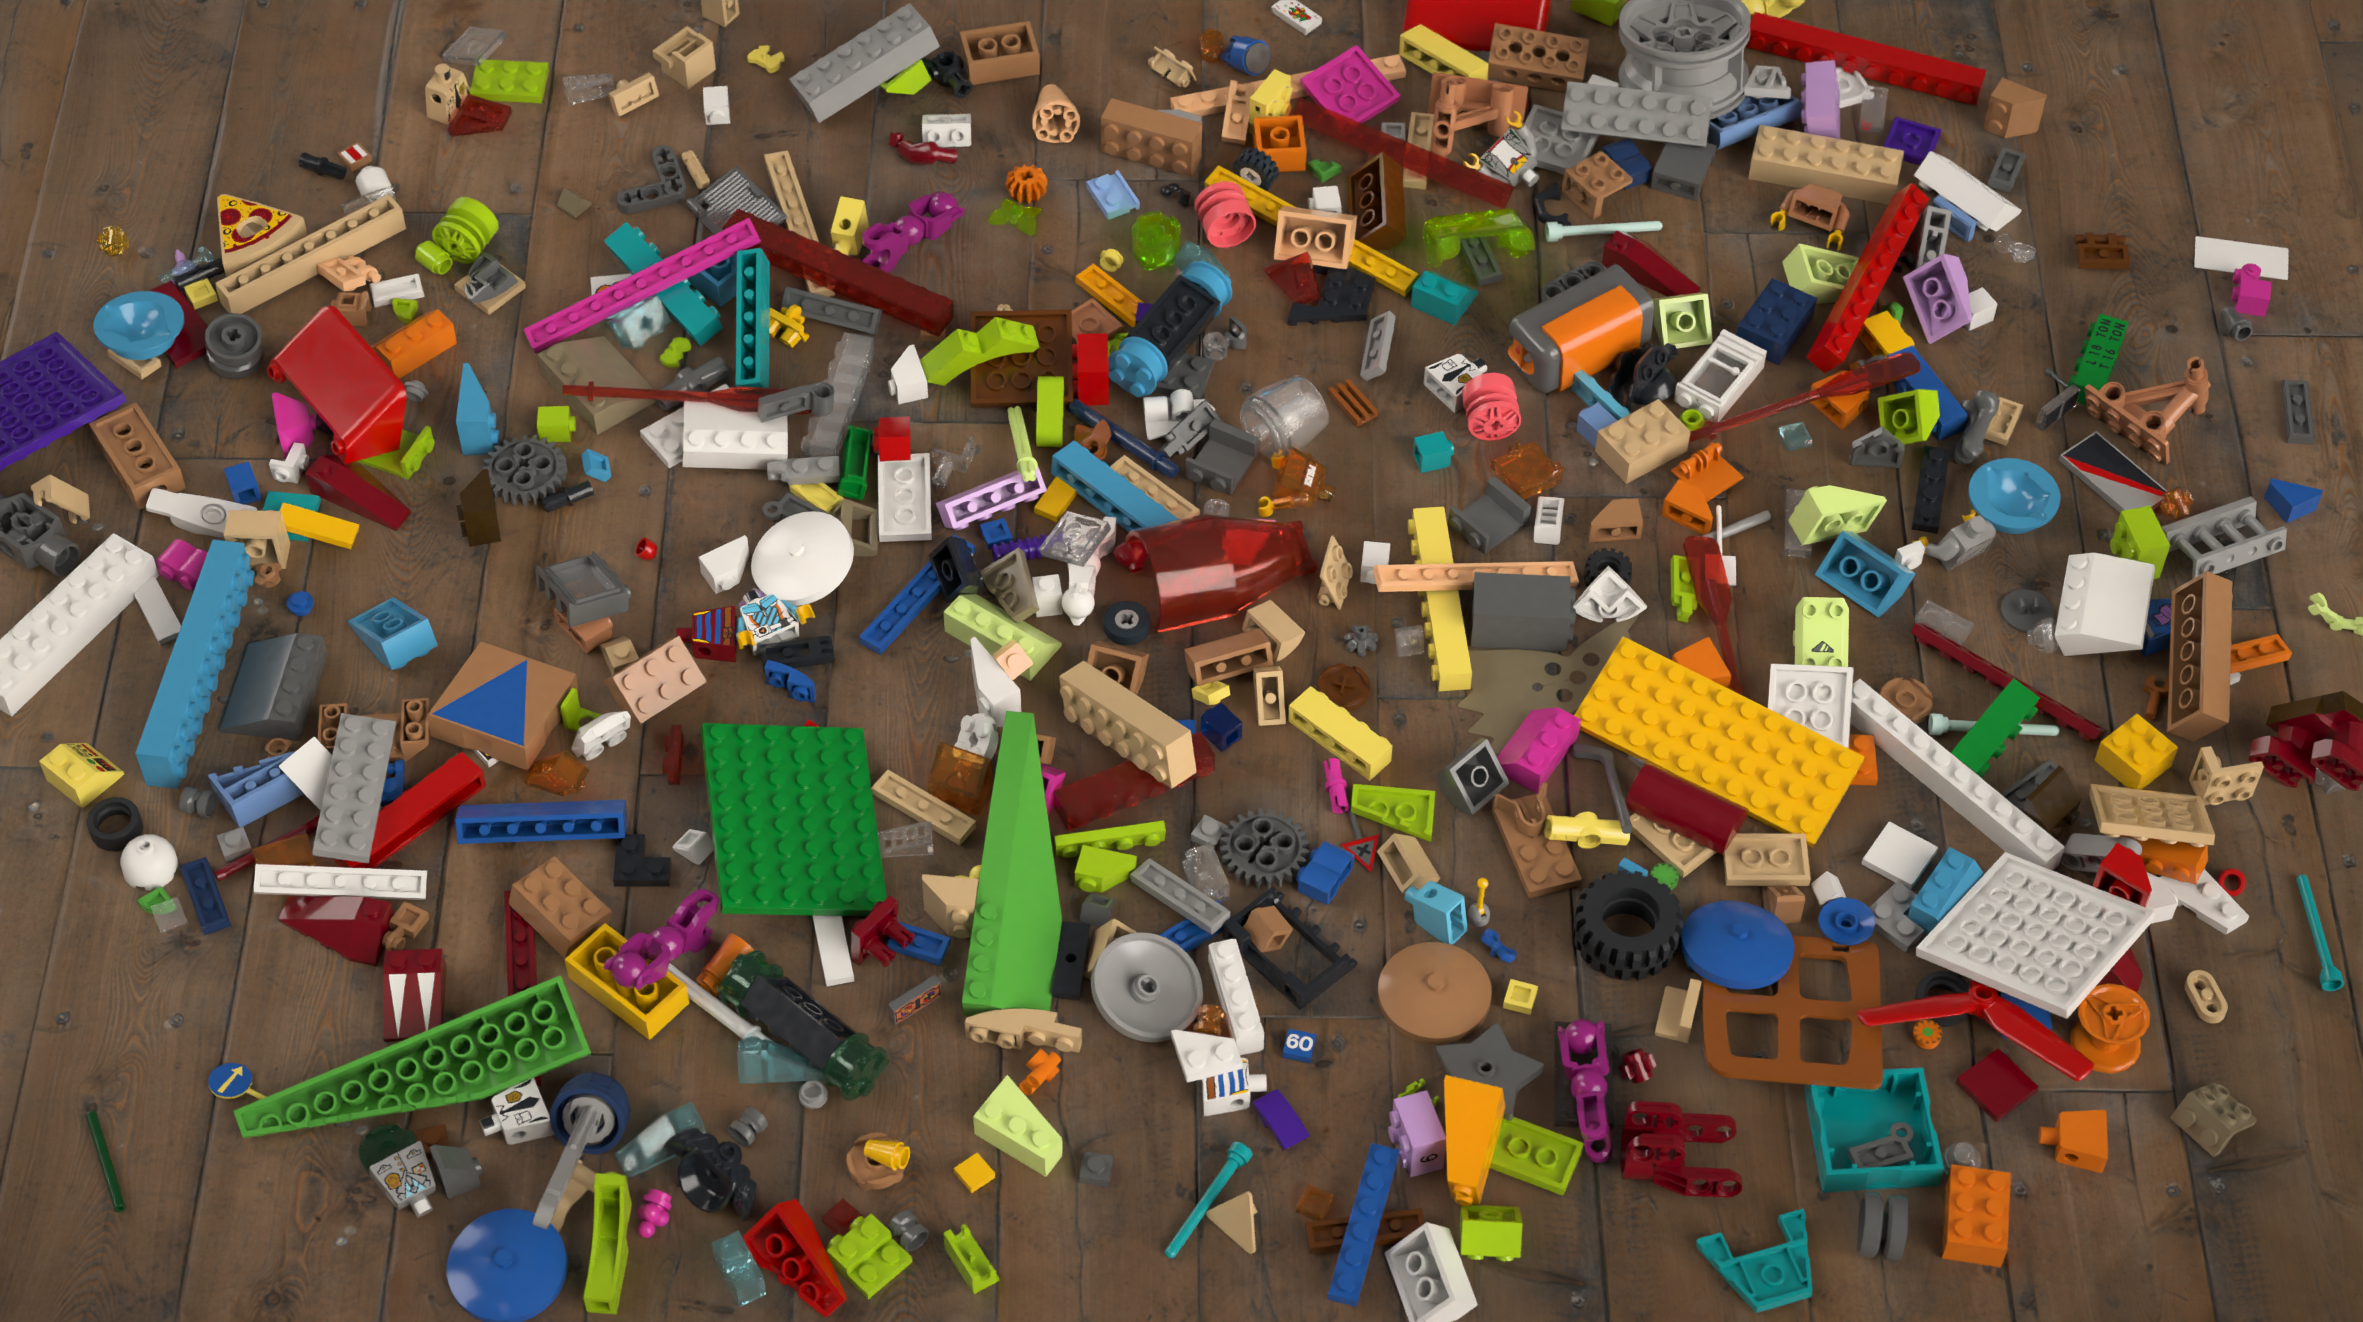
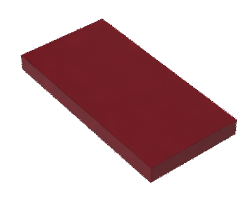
(191, 340)

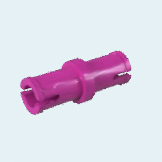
(1336, 785)

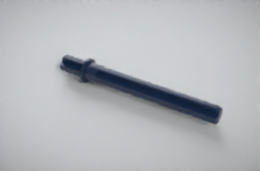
(1155, 459)

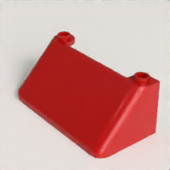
(1472, 22)
(344, 385)

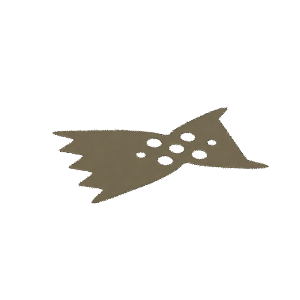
(1505, 681)

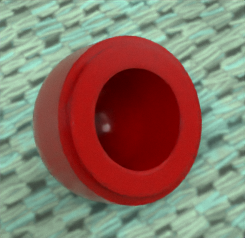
(2235, 873)

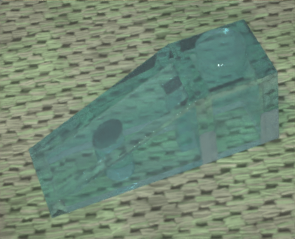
(770, 1062)
(647, 1148)

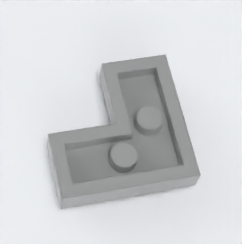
(1891, 918)

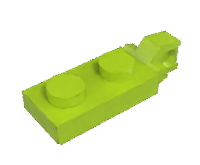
(1682, 589)

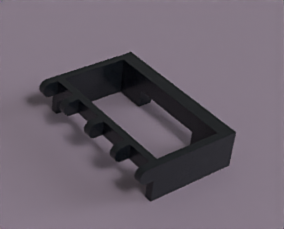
(1288, 983)

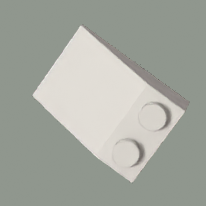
(993, 686)

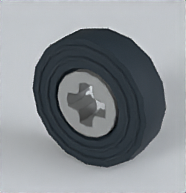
(1125, 633)

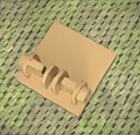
(1334, 576)

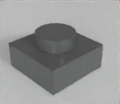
(1096, 1169)

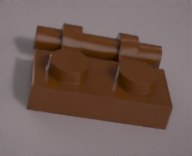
(2101, 251)

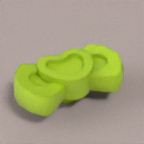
(674, 353)

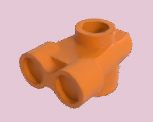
(1043, 1068)

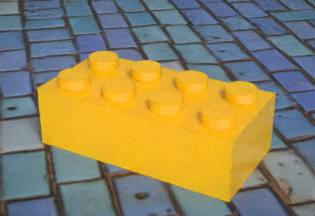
(643, 1009)

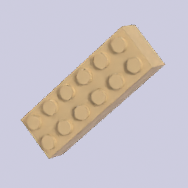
(1842, 165)
(1128, 724)

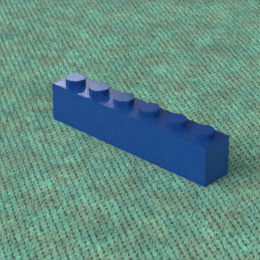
(541, 821)

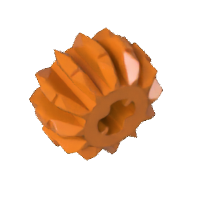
(1026, 183)

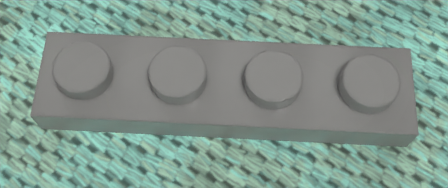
(1180, 896)

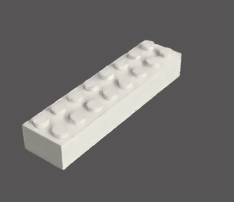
(70, 618)

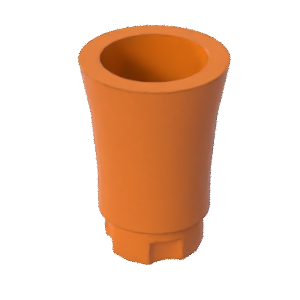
(721, 963)

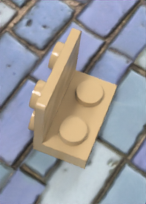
(2223, 784)

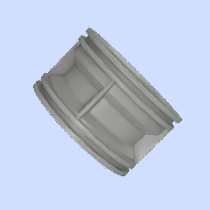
(1686, 49)

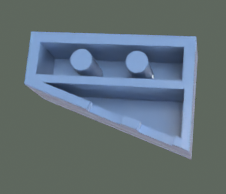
(255, 790)

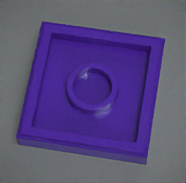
(1913, 139)

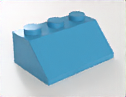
(1864, 573)
(1944, 889)

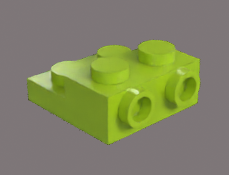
(868, 1255)

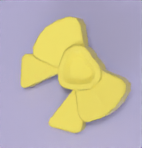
(764, 60)

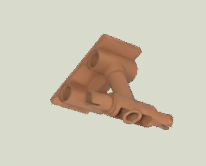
(1470, 102)
(2150, 428)

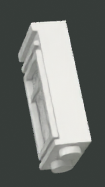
(1720, 376)

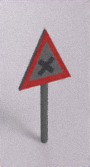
(1362, 848)

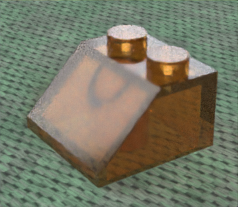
(960, 778)

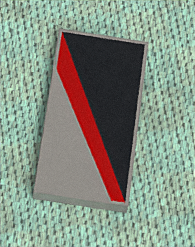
(2112, 474)

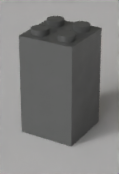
(1522, 611)

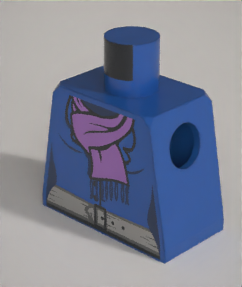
(2157, 627)

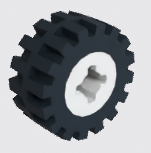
(1256, 168)

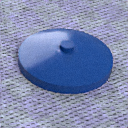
(1737, 945)
(506, 1267)

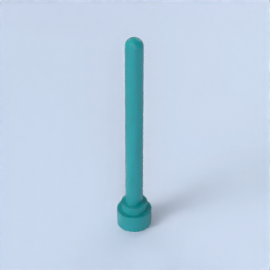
(2330, 977)
(1237, 1157)

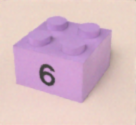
(1417, 1134)

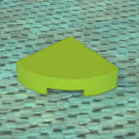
(404, 309)

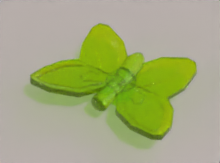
(1011, 211)

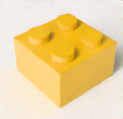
(2136, 753)

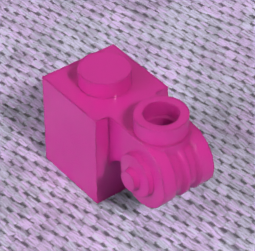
(2251, 294)

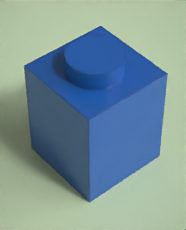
(242, 483)

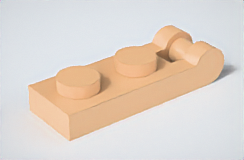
(1237, 113)

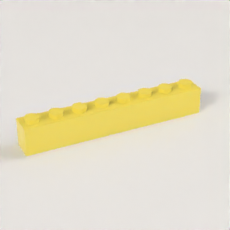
(1442, 608)

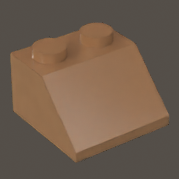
(2014, 110)
(1119, 663)

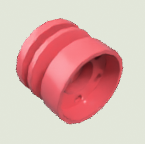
(1225, 214)
(1491, 406)

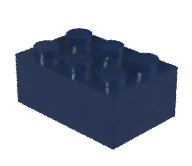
(1777, 319)

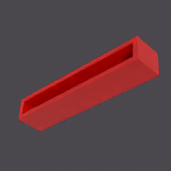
(422, 808)

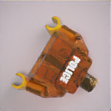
(1297, 483)

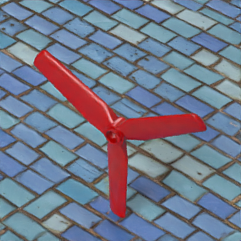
(1999, 1013)

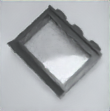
(584, 589)

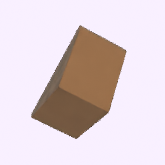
(1786, 903)

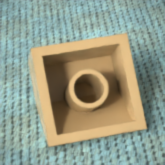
(951, 903)

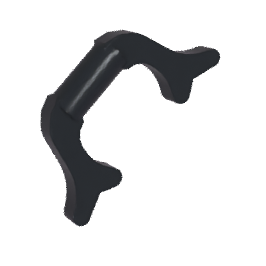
(1543, 215)

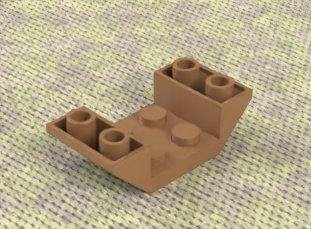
(410, 732)

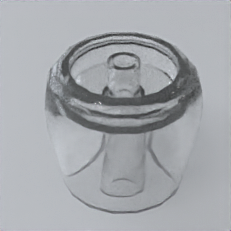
(1284, 415)

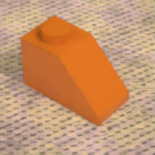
(1688, 507)

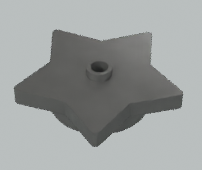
(1492, 1063)

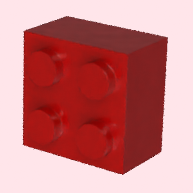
(1091, 369)

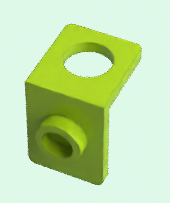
(573, 713)

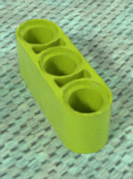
(1050, 411)

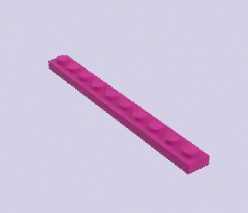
(641, 285)

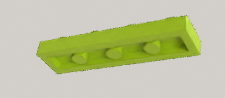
(1118, 837)

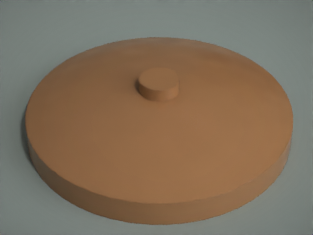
(1434, 993)

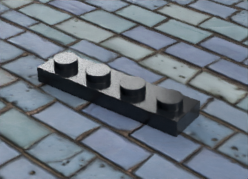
(1930, 489)

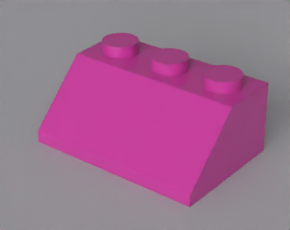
(1539, 746)

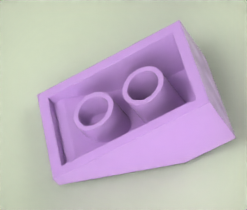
(1940, 296)

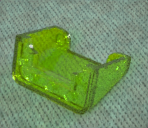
(1444, 233)

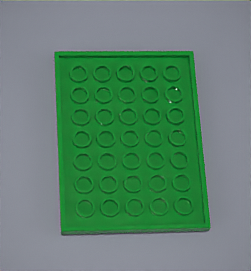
(792, 820)

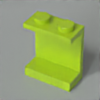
(409, 457)

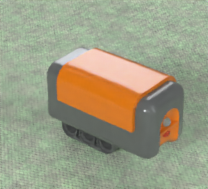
(1580, 326)

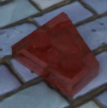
(479, 116)
(1296, 278)

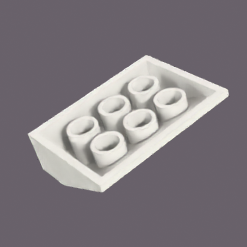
(731, 438)
(2103, 604)

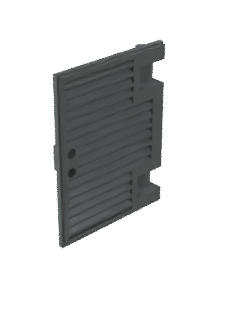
(731, 193)

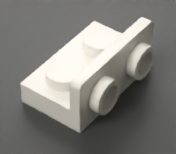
(947, 129)

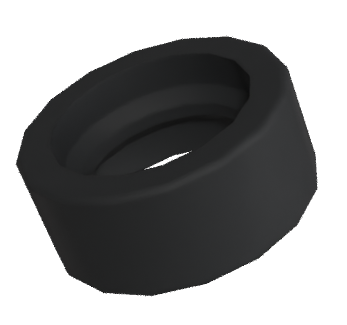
(111, 807)
(1943, 980)

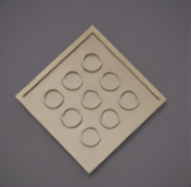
(2151, 815)

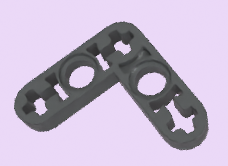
(663, 189)

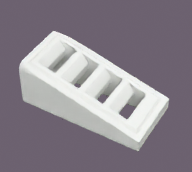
(1548, 521)

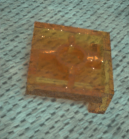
(1527, 470)

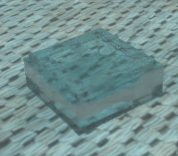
(1795, 436)

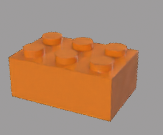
(1976, 1215)

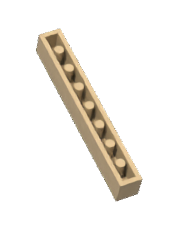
(300, 259)

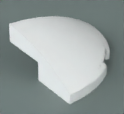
(1609, 598)

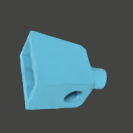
(1438, 911)

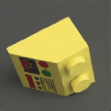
(79, 772)

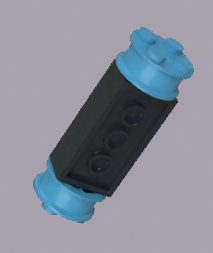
(1169, 328)

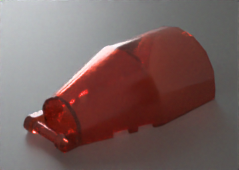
(1220, 564)

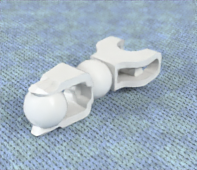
(1079, 598)

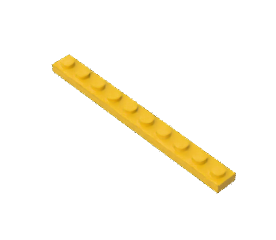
(1362, 257)

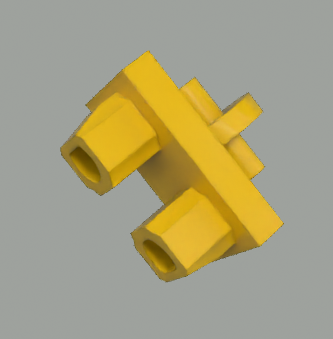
(790, 322)

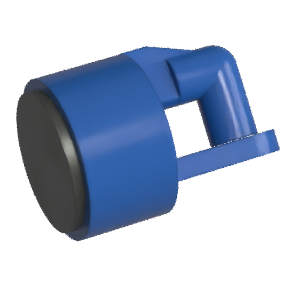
(1247, 55)

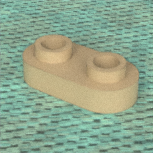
(2205, 999)

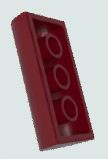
(1685, 807)

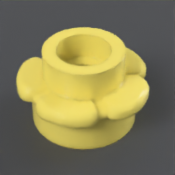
(1111, 260)

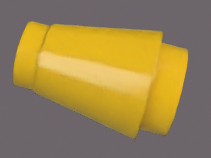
(889, 1153)

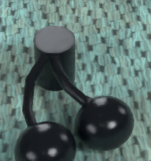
(1174, 188)

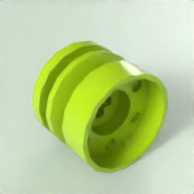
(465, 229)

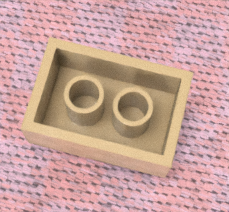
(1642, 441)

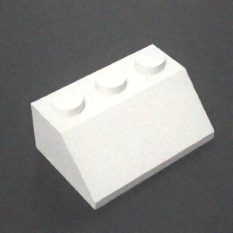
(1431, 1276)

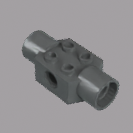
(35, 536)

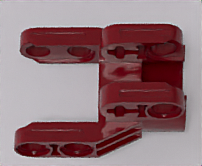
(1656, 1149)

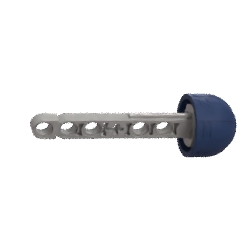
(584, 1111)

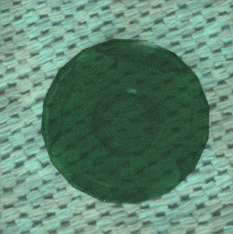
(383, 1143)

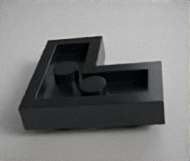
(635, 869)

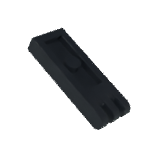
(799, 652)

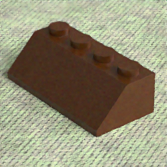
(1378, 202)

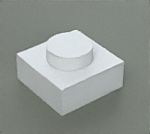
(1910, 555)

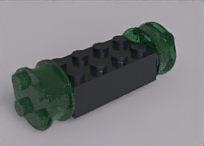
(809, 1027)

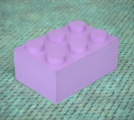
(1821, 99)

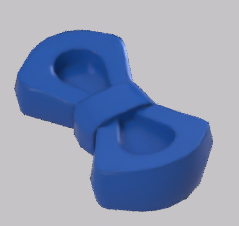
(1492, 939)

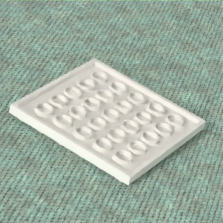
(2035, 934)

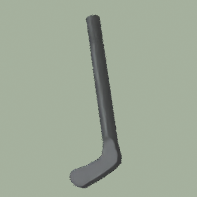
(1607, 759)

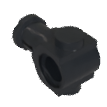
(948, 71)

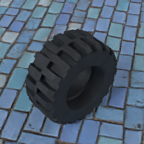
(1635, 896)

